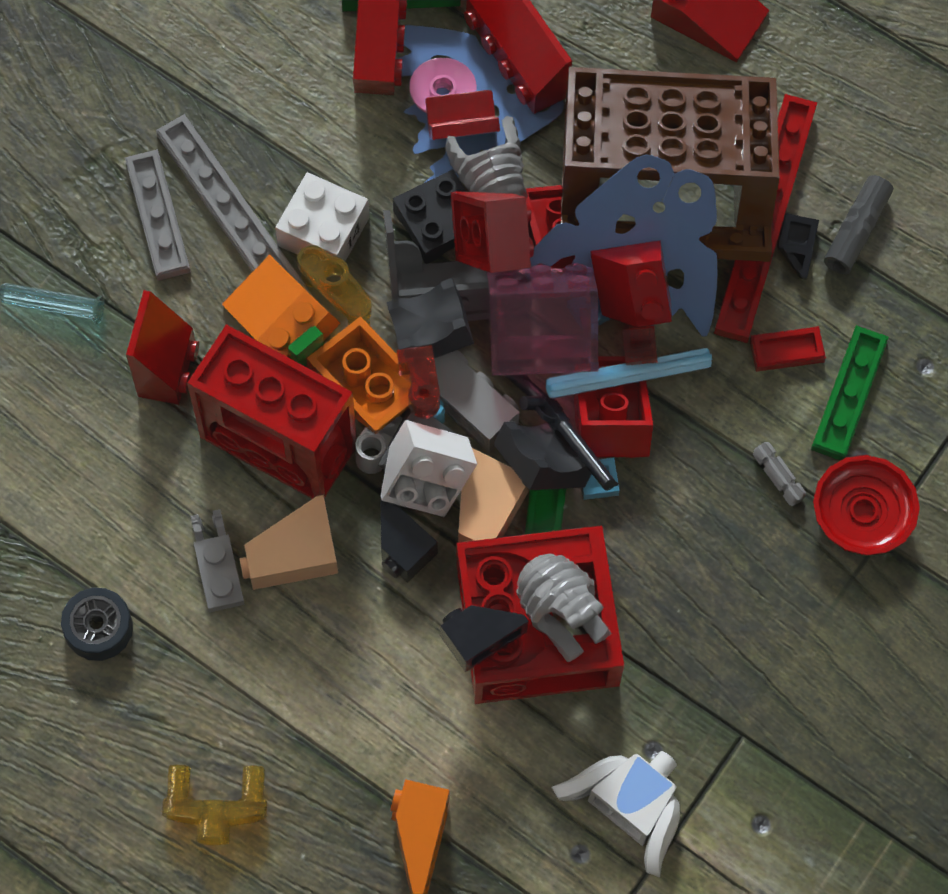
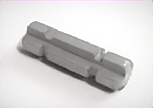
(779, 473)

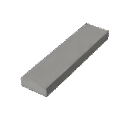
(157, 215)

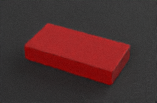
(787, 349)

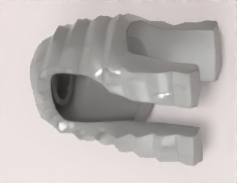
(493, 169)
(560, 587)

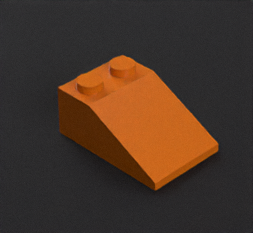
(277, 307)
(369, 369)
(420, 823)

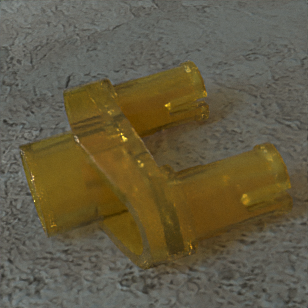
(344, 294)
(214, 816)

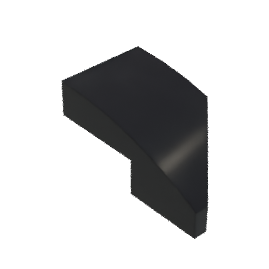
(798, 242)

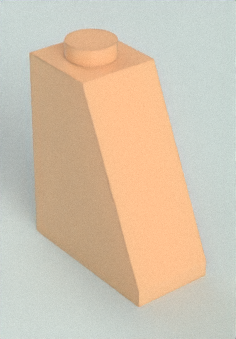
(489, 499)
(292, 549)

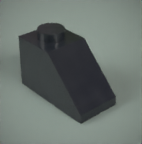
(404, 543)
(480, 632)

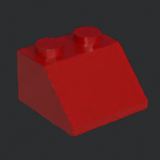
(633, 284)

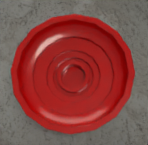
(866, 505)

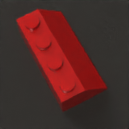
(523, 48)

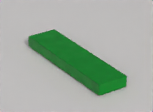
(849, 393)

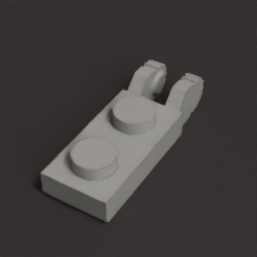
(217, 566)

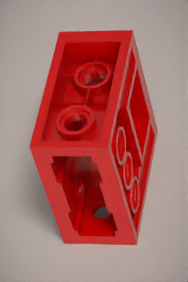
(273, 413)
(532, 662)

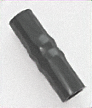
(858, 224)

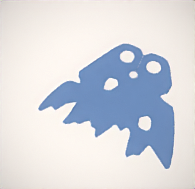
(465, 48)
(676, 227)

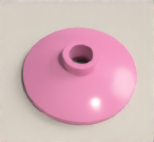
(440, 74)

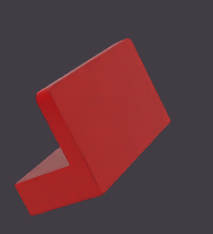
(461, 114)

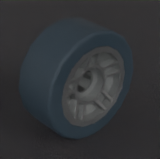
(95, 606)

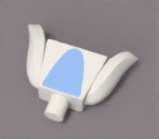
(633, 797)

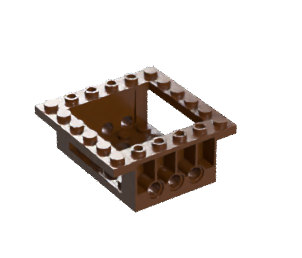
(692, 121)

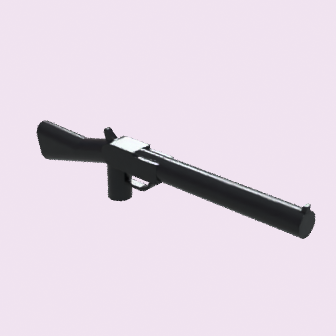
(553, 413)

